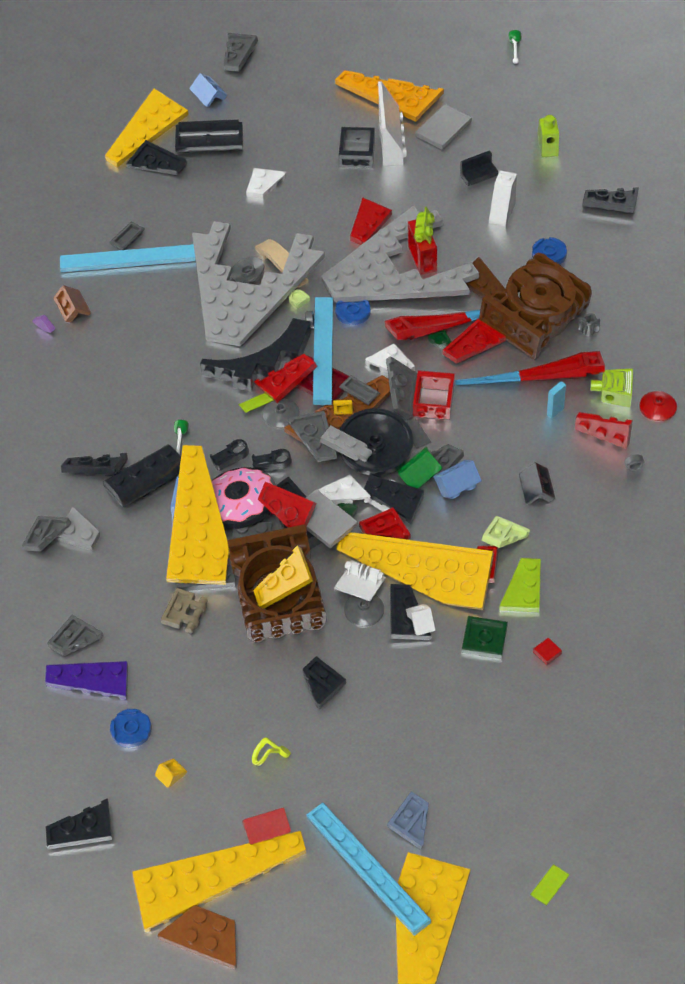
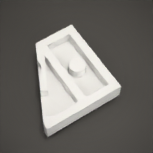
(379, 358)

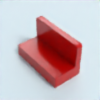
(266, 826)

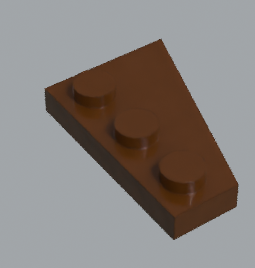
(486, 283)

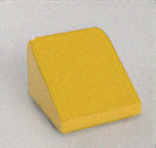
(343, 407)
(170, 772)

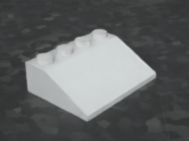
(390, 128)

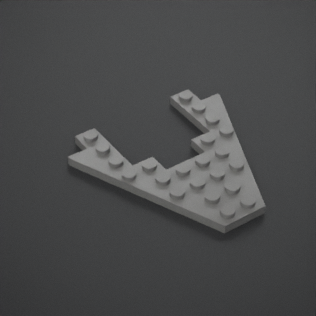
(372, 276)
(238, 309)

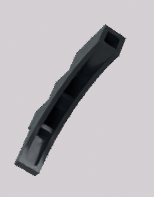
(245, 369)

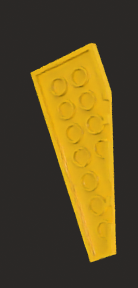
(198, 535)
(439, 571)
(439, 892)

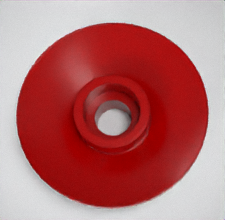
(658, 406)

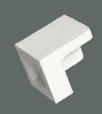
(421, 618)

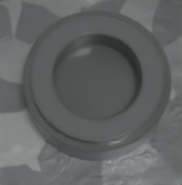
(309, 316)
(634, 462)

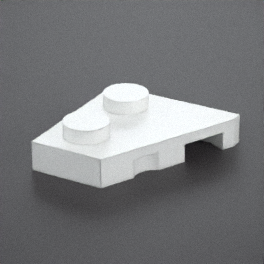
(263, 182)
(345, 491)

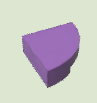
(44, 323)

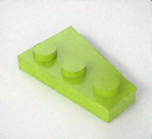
(524, 588)

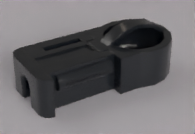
(227, 456)
(268, 461)

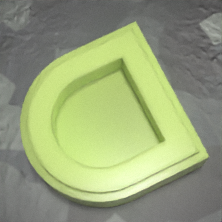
(298, 298)

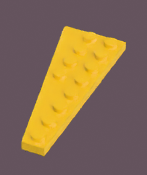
(181, 884)

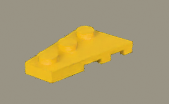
(285, 580)

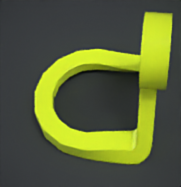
(283, 751)

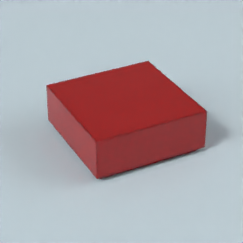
(547, 651)

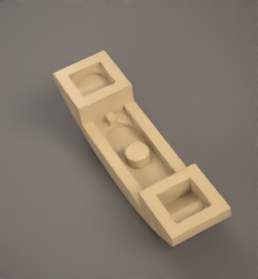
(276, 254)

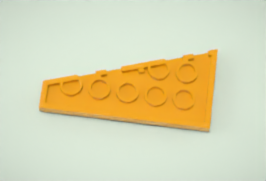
(412, 99)

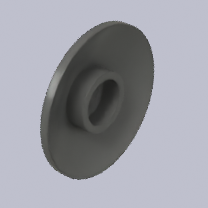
(247, 269)
(277, 414)
(365, 615)

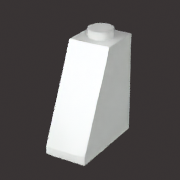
(503, 198)

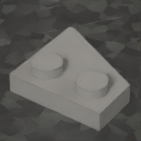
(79, 532)

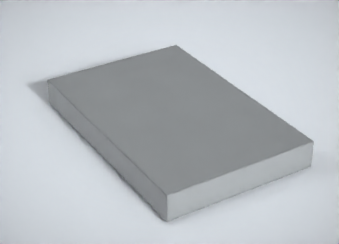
(443, 126)
(328, 520)

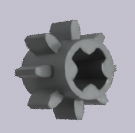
(589, 324)

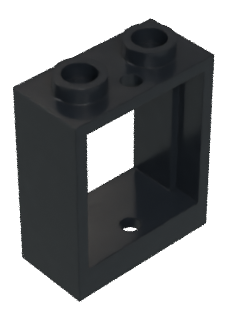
(363, 158)

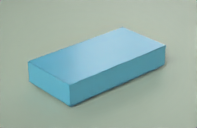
(556, 399)

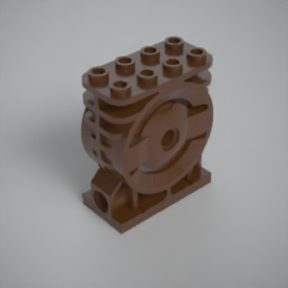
(545, 307)
(261, 555)

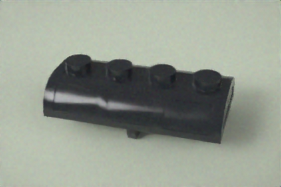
(209, 136)
(144, 475)

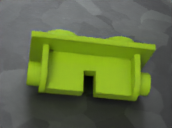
(424, 226)

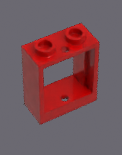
(422, 252)
(427, 380)

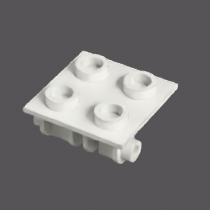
(360, 581)

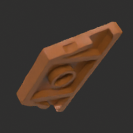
(204, 935)

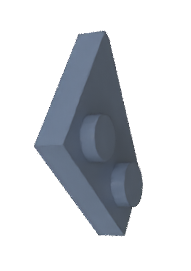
(411, 820)

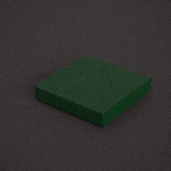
(484, 637)

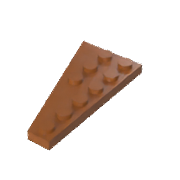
(380, 384)

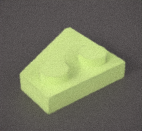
(504, 532)

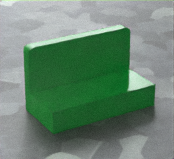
(419, 468)

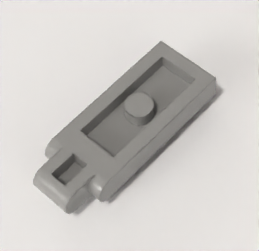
(345, 444)

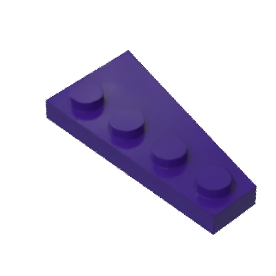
(101, 678)

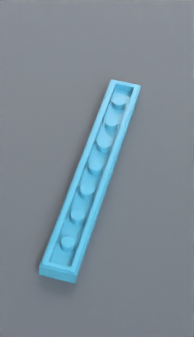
(127, 258)
(323, 351)
(369, 869)

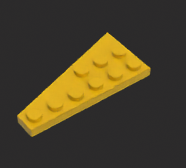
(150, 121)

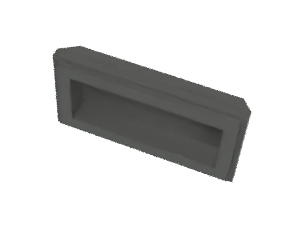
(127, 236)
(359, 390)

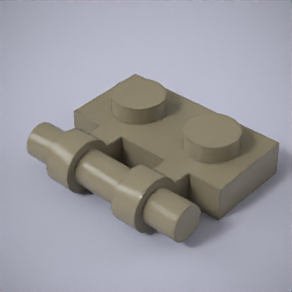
(178, 608)

